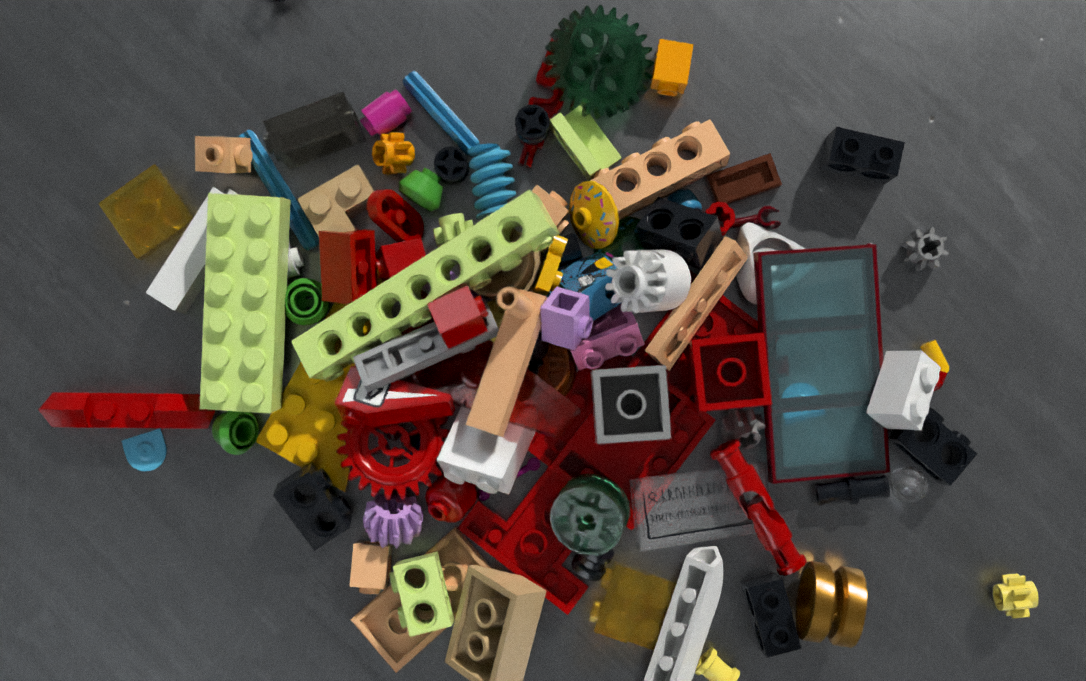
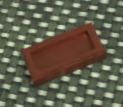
(744, 180)

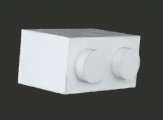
(903, 390)

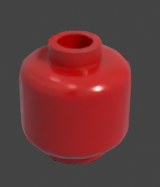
(450, 500)

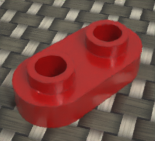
(394, 215)

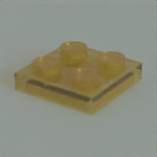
(147, 212)

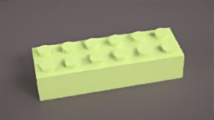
(244, 303)

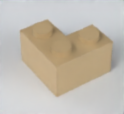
(338, 201)

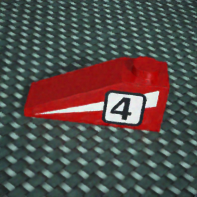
(391, 403)

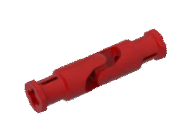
(767, 522)

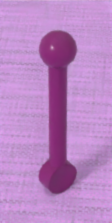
(533, 464)

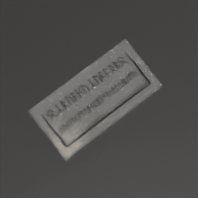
(689, 508)

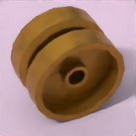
(831, 604)

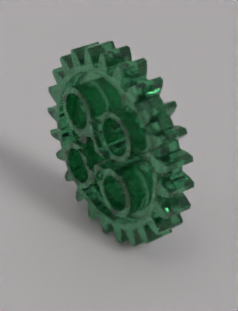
(626, 72)

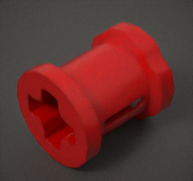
(724, 214)

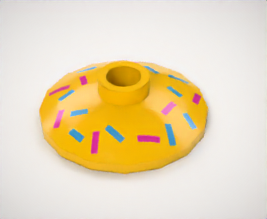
(593, 214)

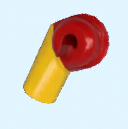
(934, 352)

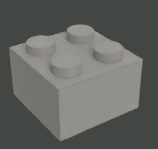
(630, 404)

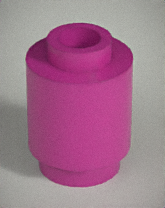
(385, 113)

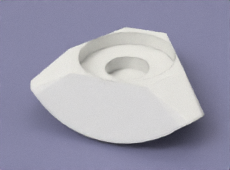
(754, 239)

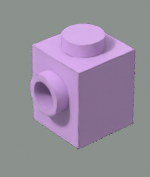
(565, 318)

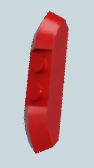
(126, 410)

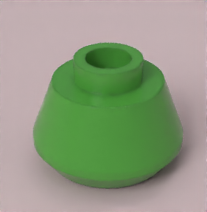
(422, 189)
(297, 302)
(235, 431)

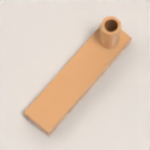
(701, 299)
(507, 360)

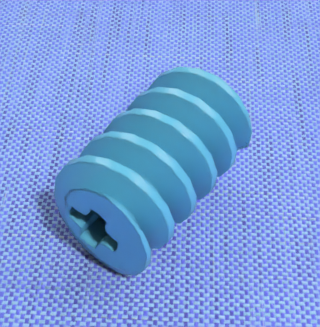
(490, 178)

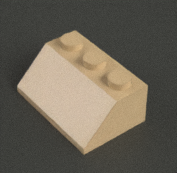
(494, 625)

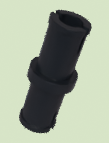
(852, 490)

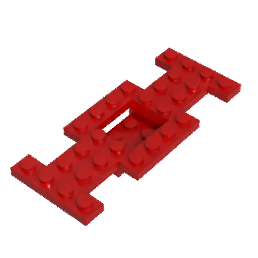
(526, 539)

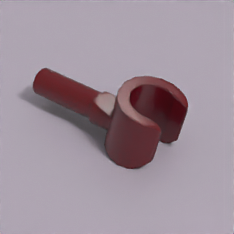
(760, 218)

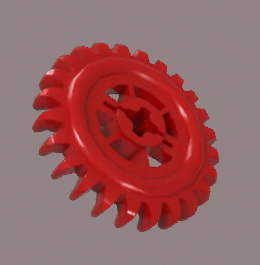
(392, 478)

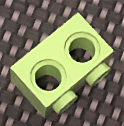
(431, 592)

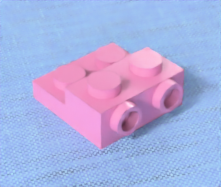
(610, 336)

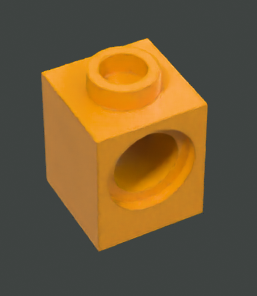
(671, 67)

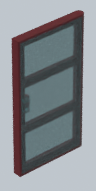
(822, 361)

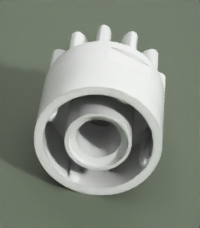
(649, 280)

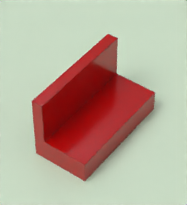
(347, 264)

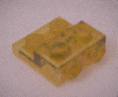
(632, 605)

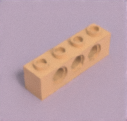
(697, 137)

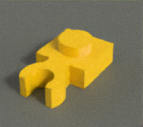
(548, 275)

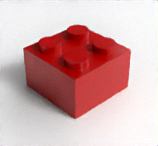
(730, 372)

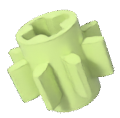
(450, 227)

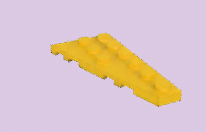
(310, 420)

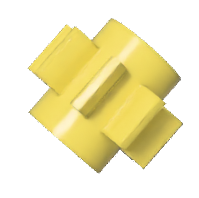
(1015, 596)

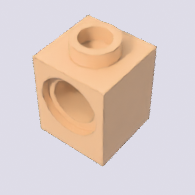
(370, 566)

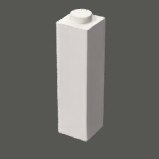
(184, 269)

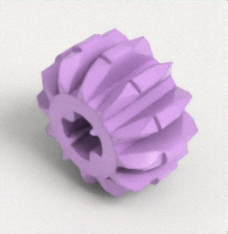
(393, 520)

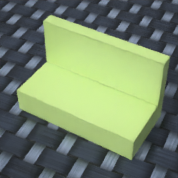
(584, 142)

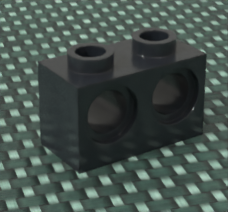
(862, 155)
(680, 230)
(928, 451)
(305, 509)
(771, 615)

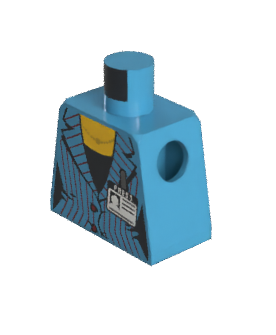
(590, 278)

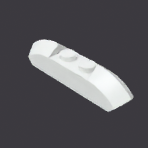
(688, 617)

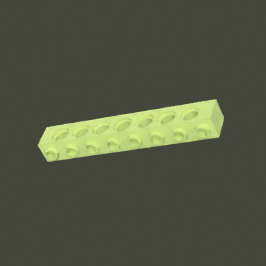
(317, 344)

